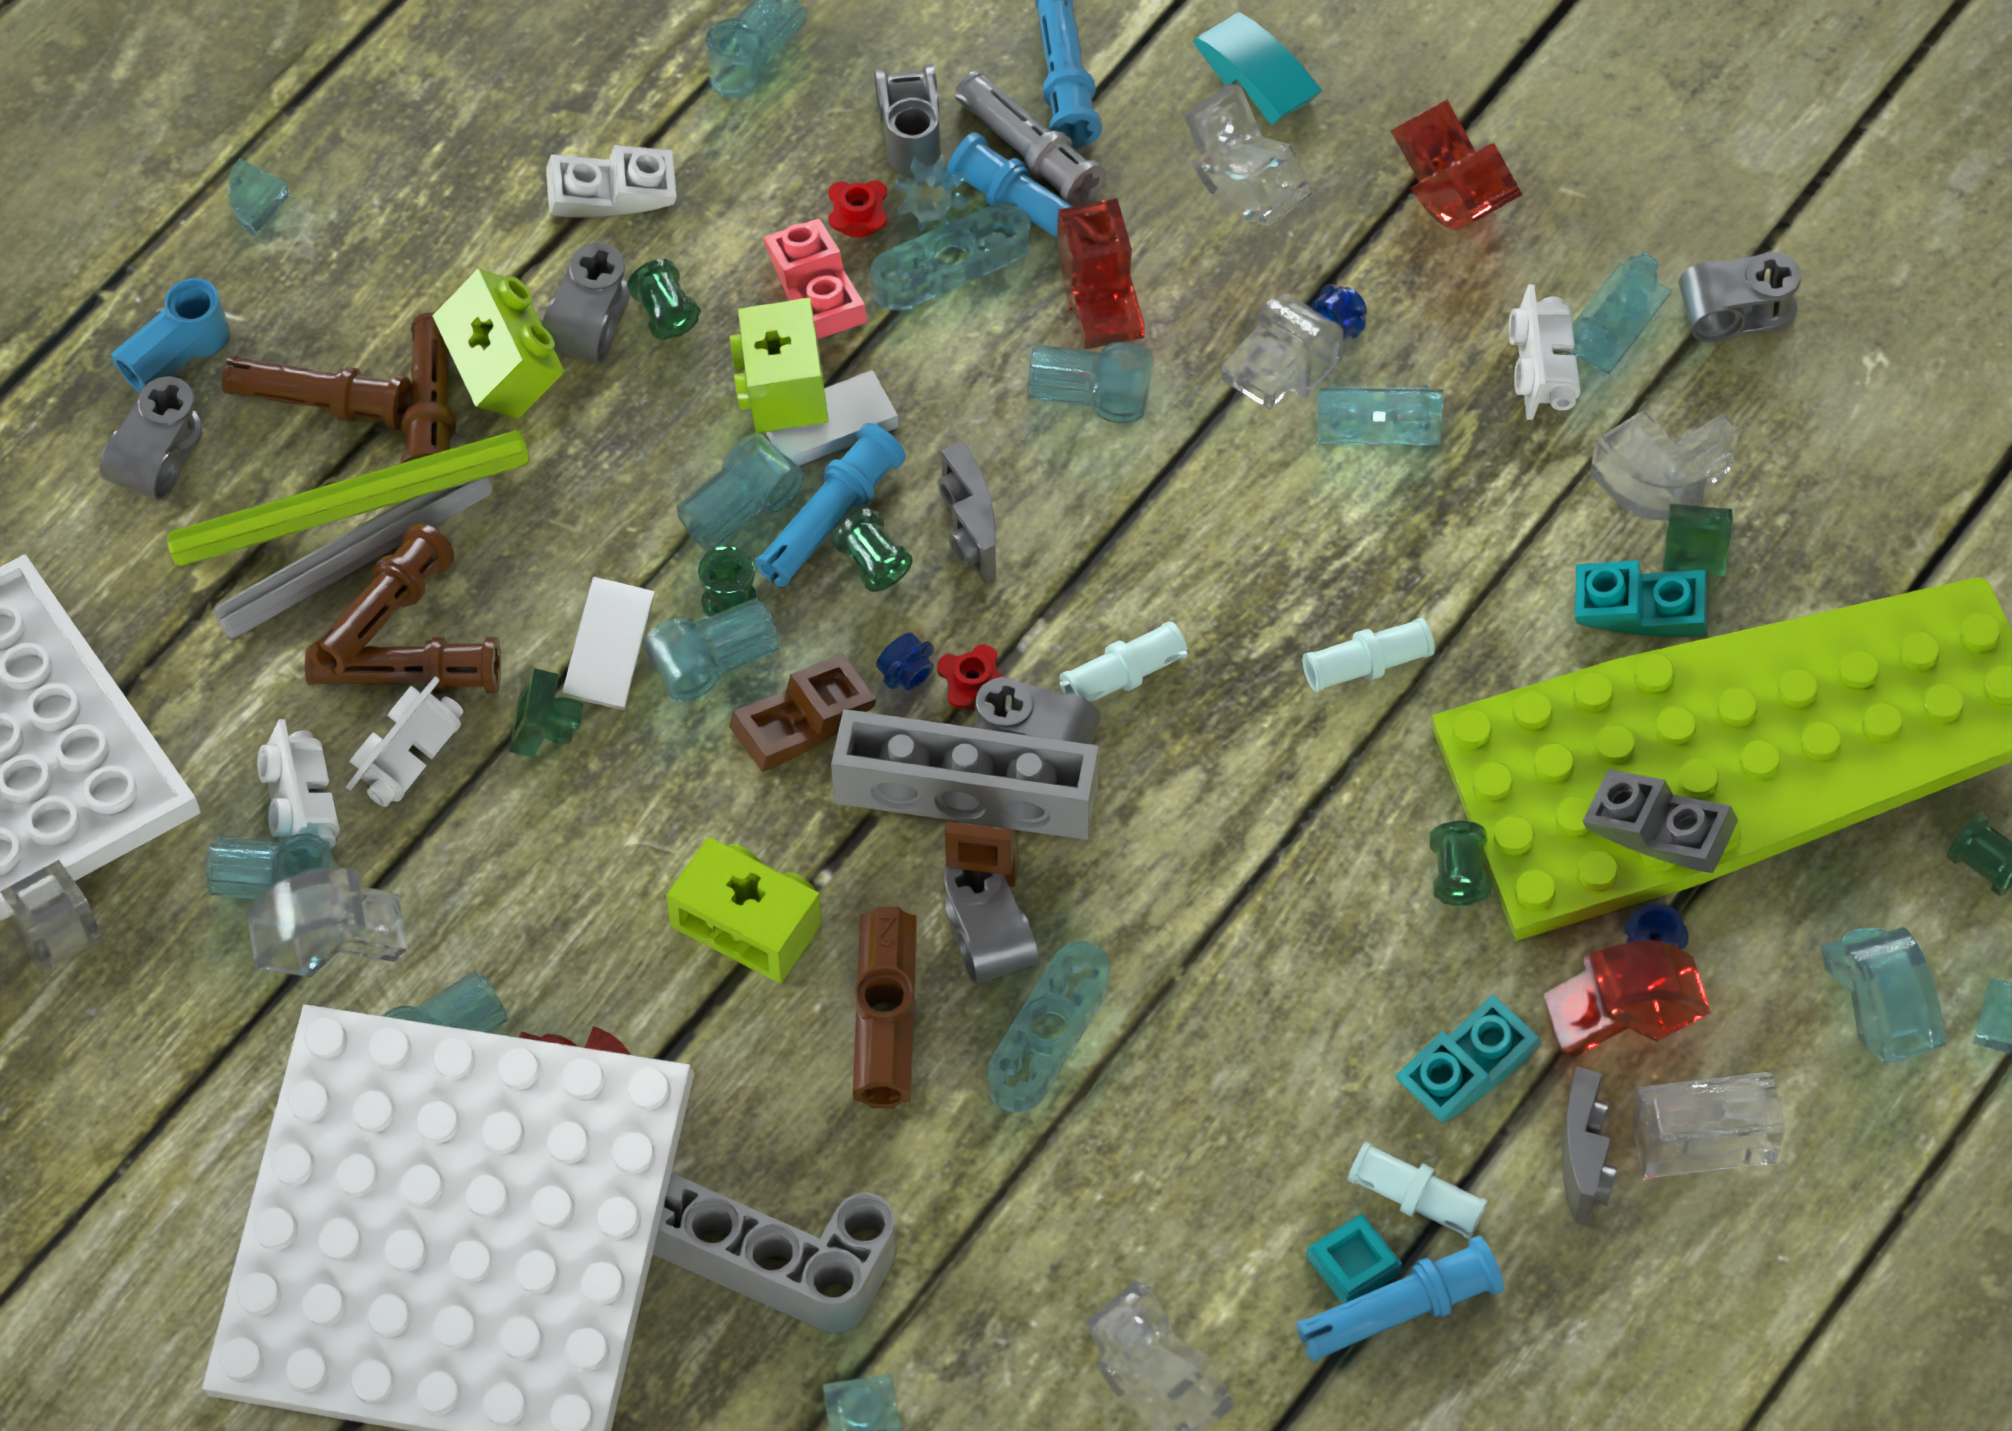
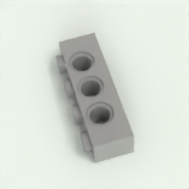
(965, 774)

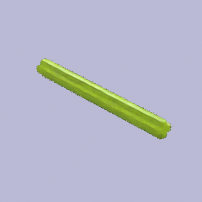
(348, 498)

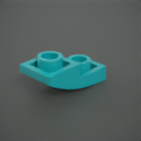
(1265, 69)
(1649, 604)
(1470, 1061)

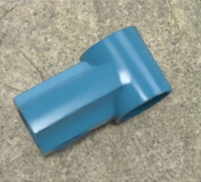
(175, 334)

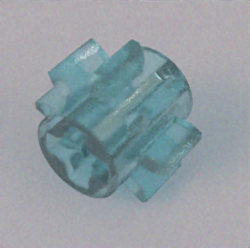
(935, 176)

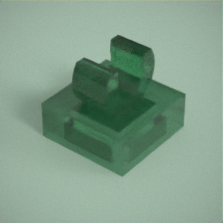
(1697, 539)
(542, 715)

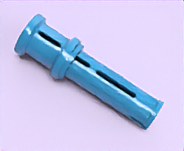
(1068, 85)
(1005, 181)
(846, 486)
(1429, 1289)

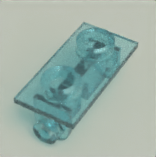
(1619, 312)
(1380, 415)

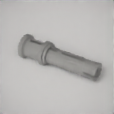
(1045, 152)

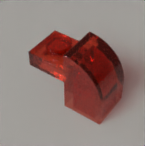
(1453, 178)
(1097, 273)
(1624, 988)

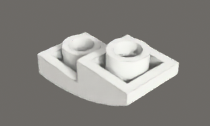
(625, 184)
(608, 643)

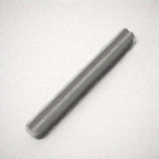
(342, 556)

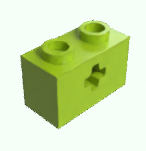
(498, 343)
(780, 366)
(745, 908)

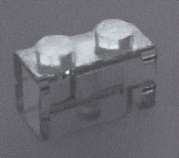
(1707, 1124)

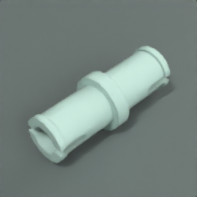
(1368, 654)
(1126, 663)
(1417, 1190)

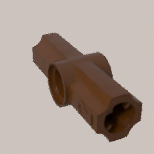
(885, 1038)

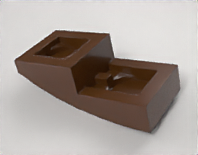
(802, 714)
(982, 849)

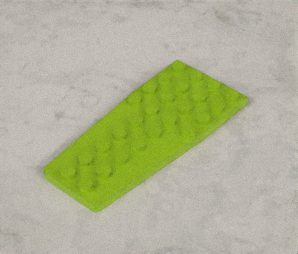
(1779, 720)

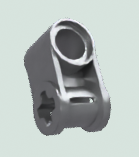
(909, 117)
(1735, 300)
(588, 304)
(153, 439)
(1035, 712)
(988, 924)

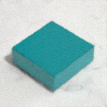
(1354, 1259)

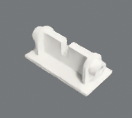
(1539, 373)
(419, 722)
(291, 768)

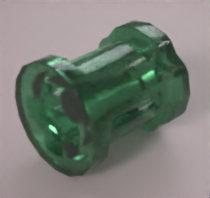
(664, 299)
(872, 550)
(726, 578)
(1985, 852)
(1459, 863)

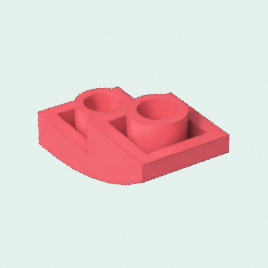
(813, 268)

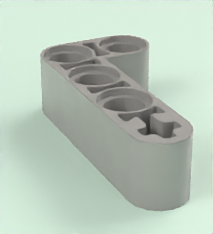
(756, 1237)

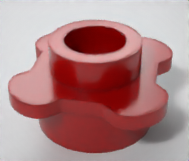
(857, 220)
(962, 690)

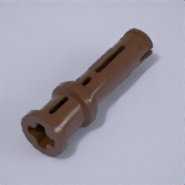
(344, 393)
(428, 420)
(395, 583)
(450, 662)

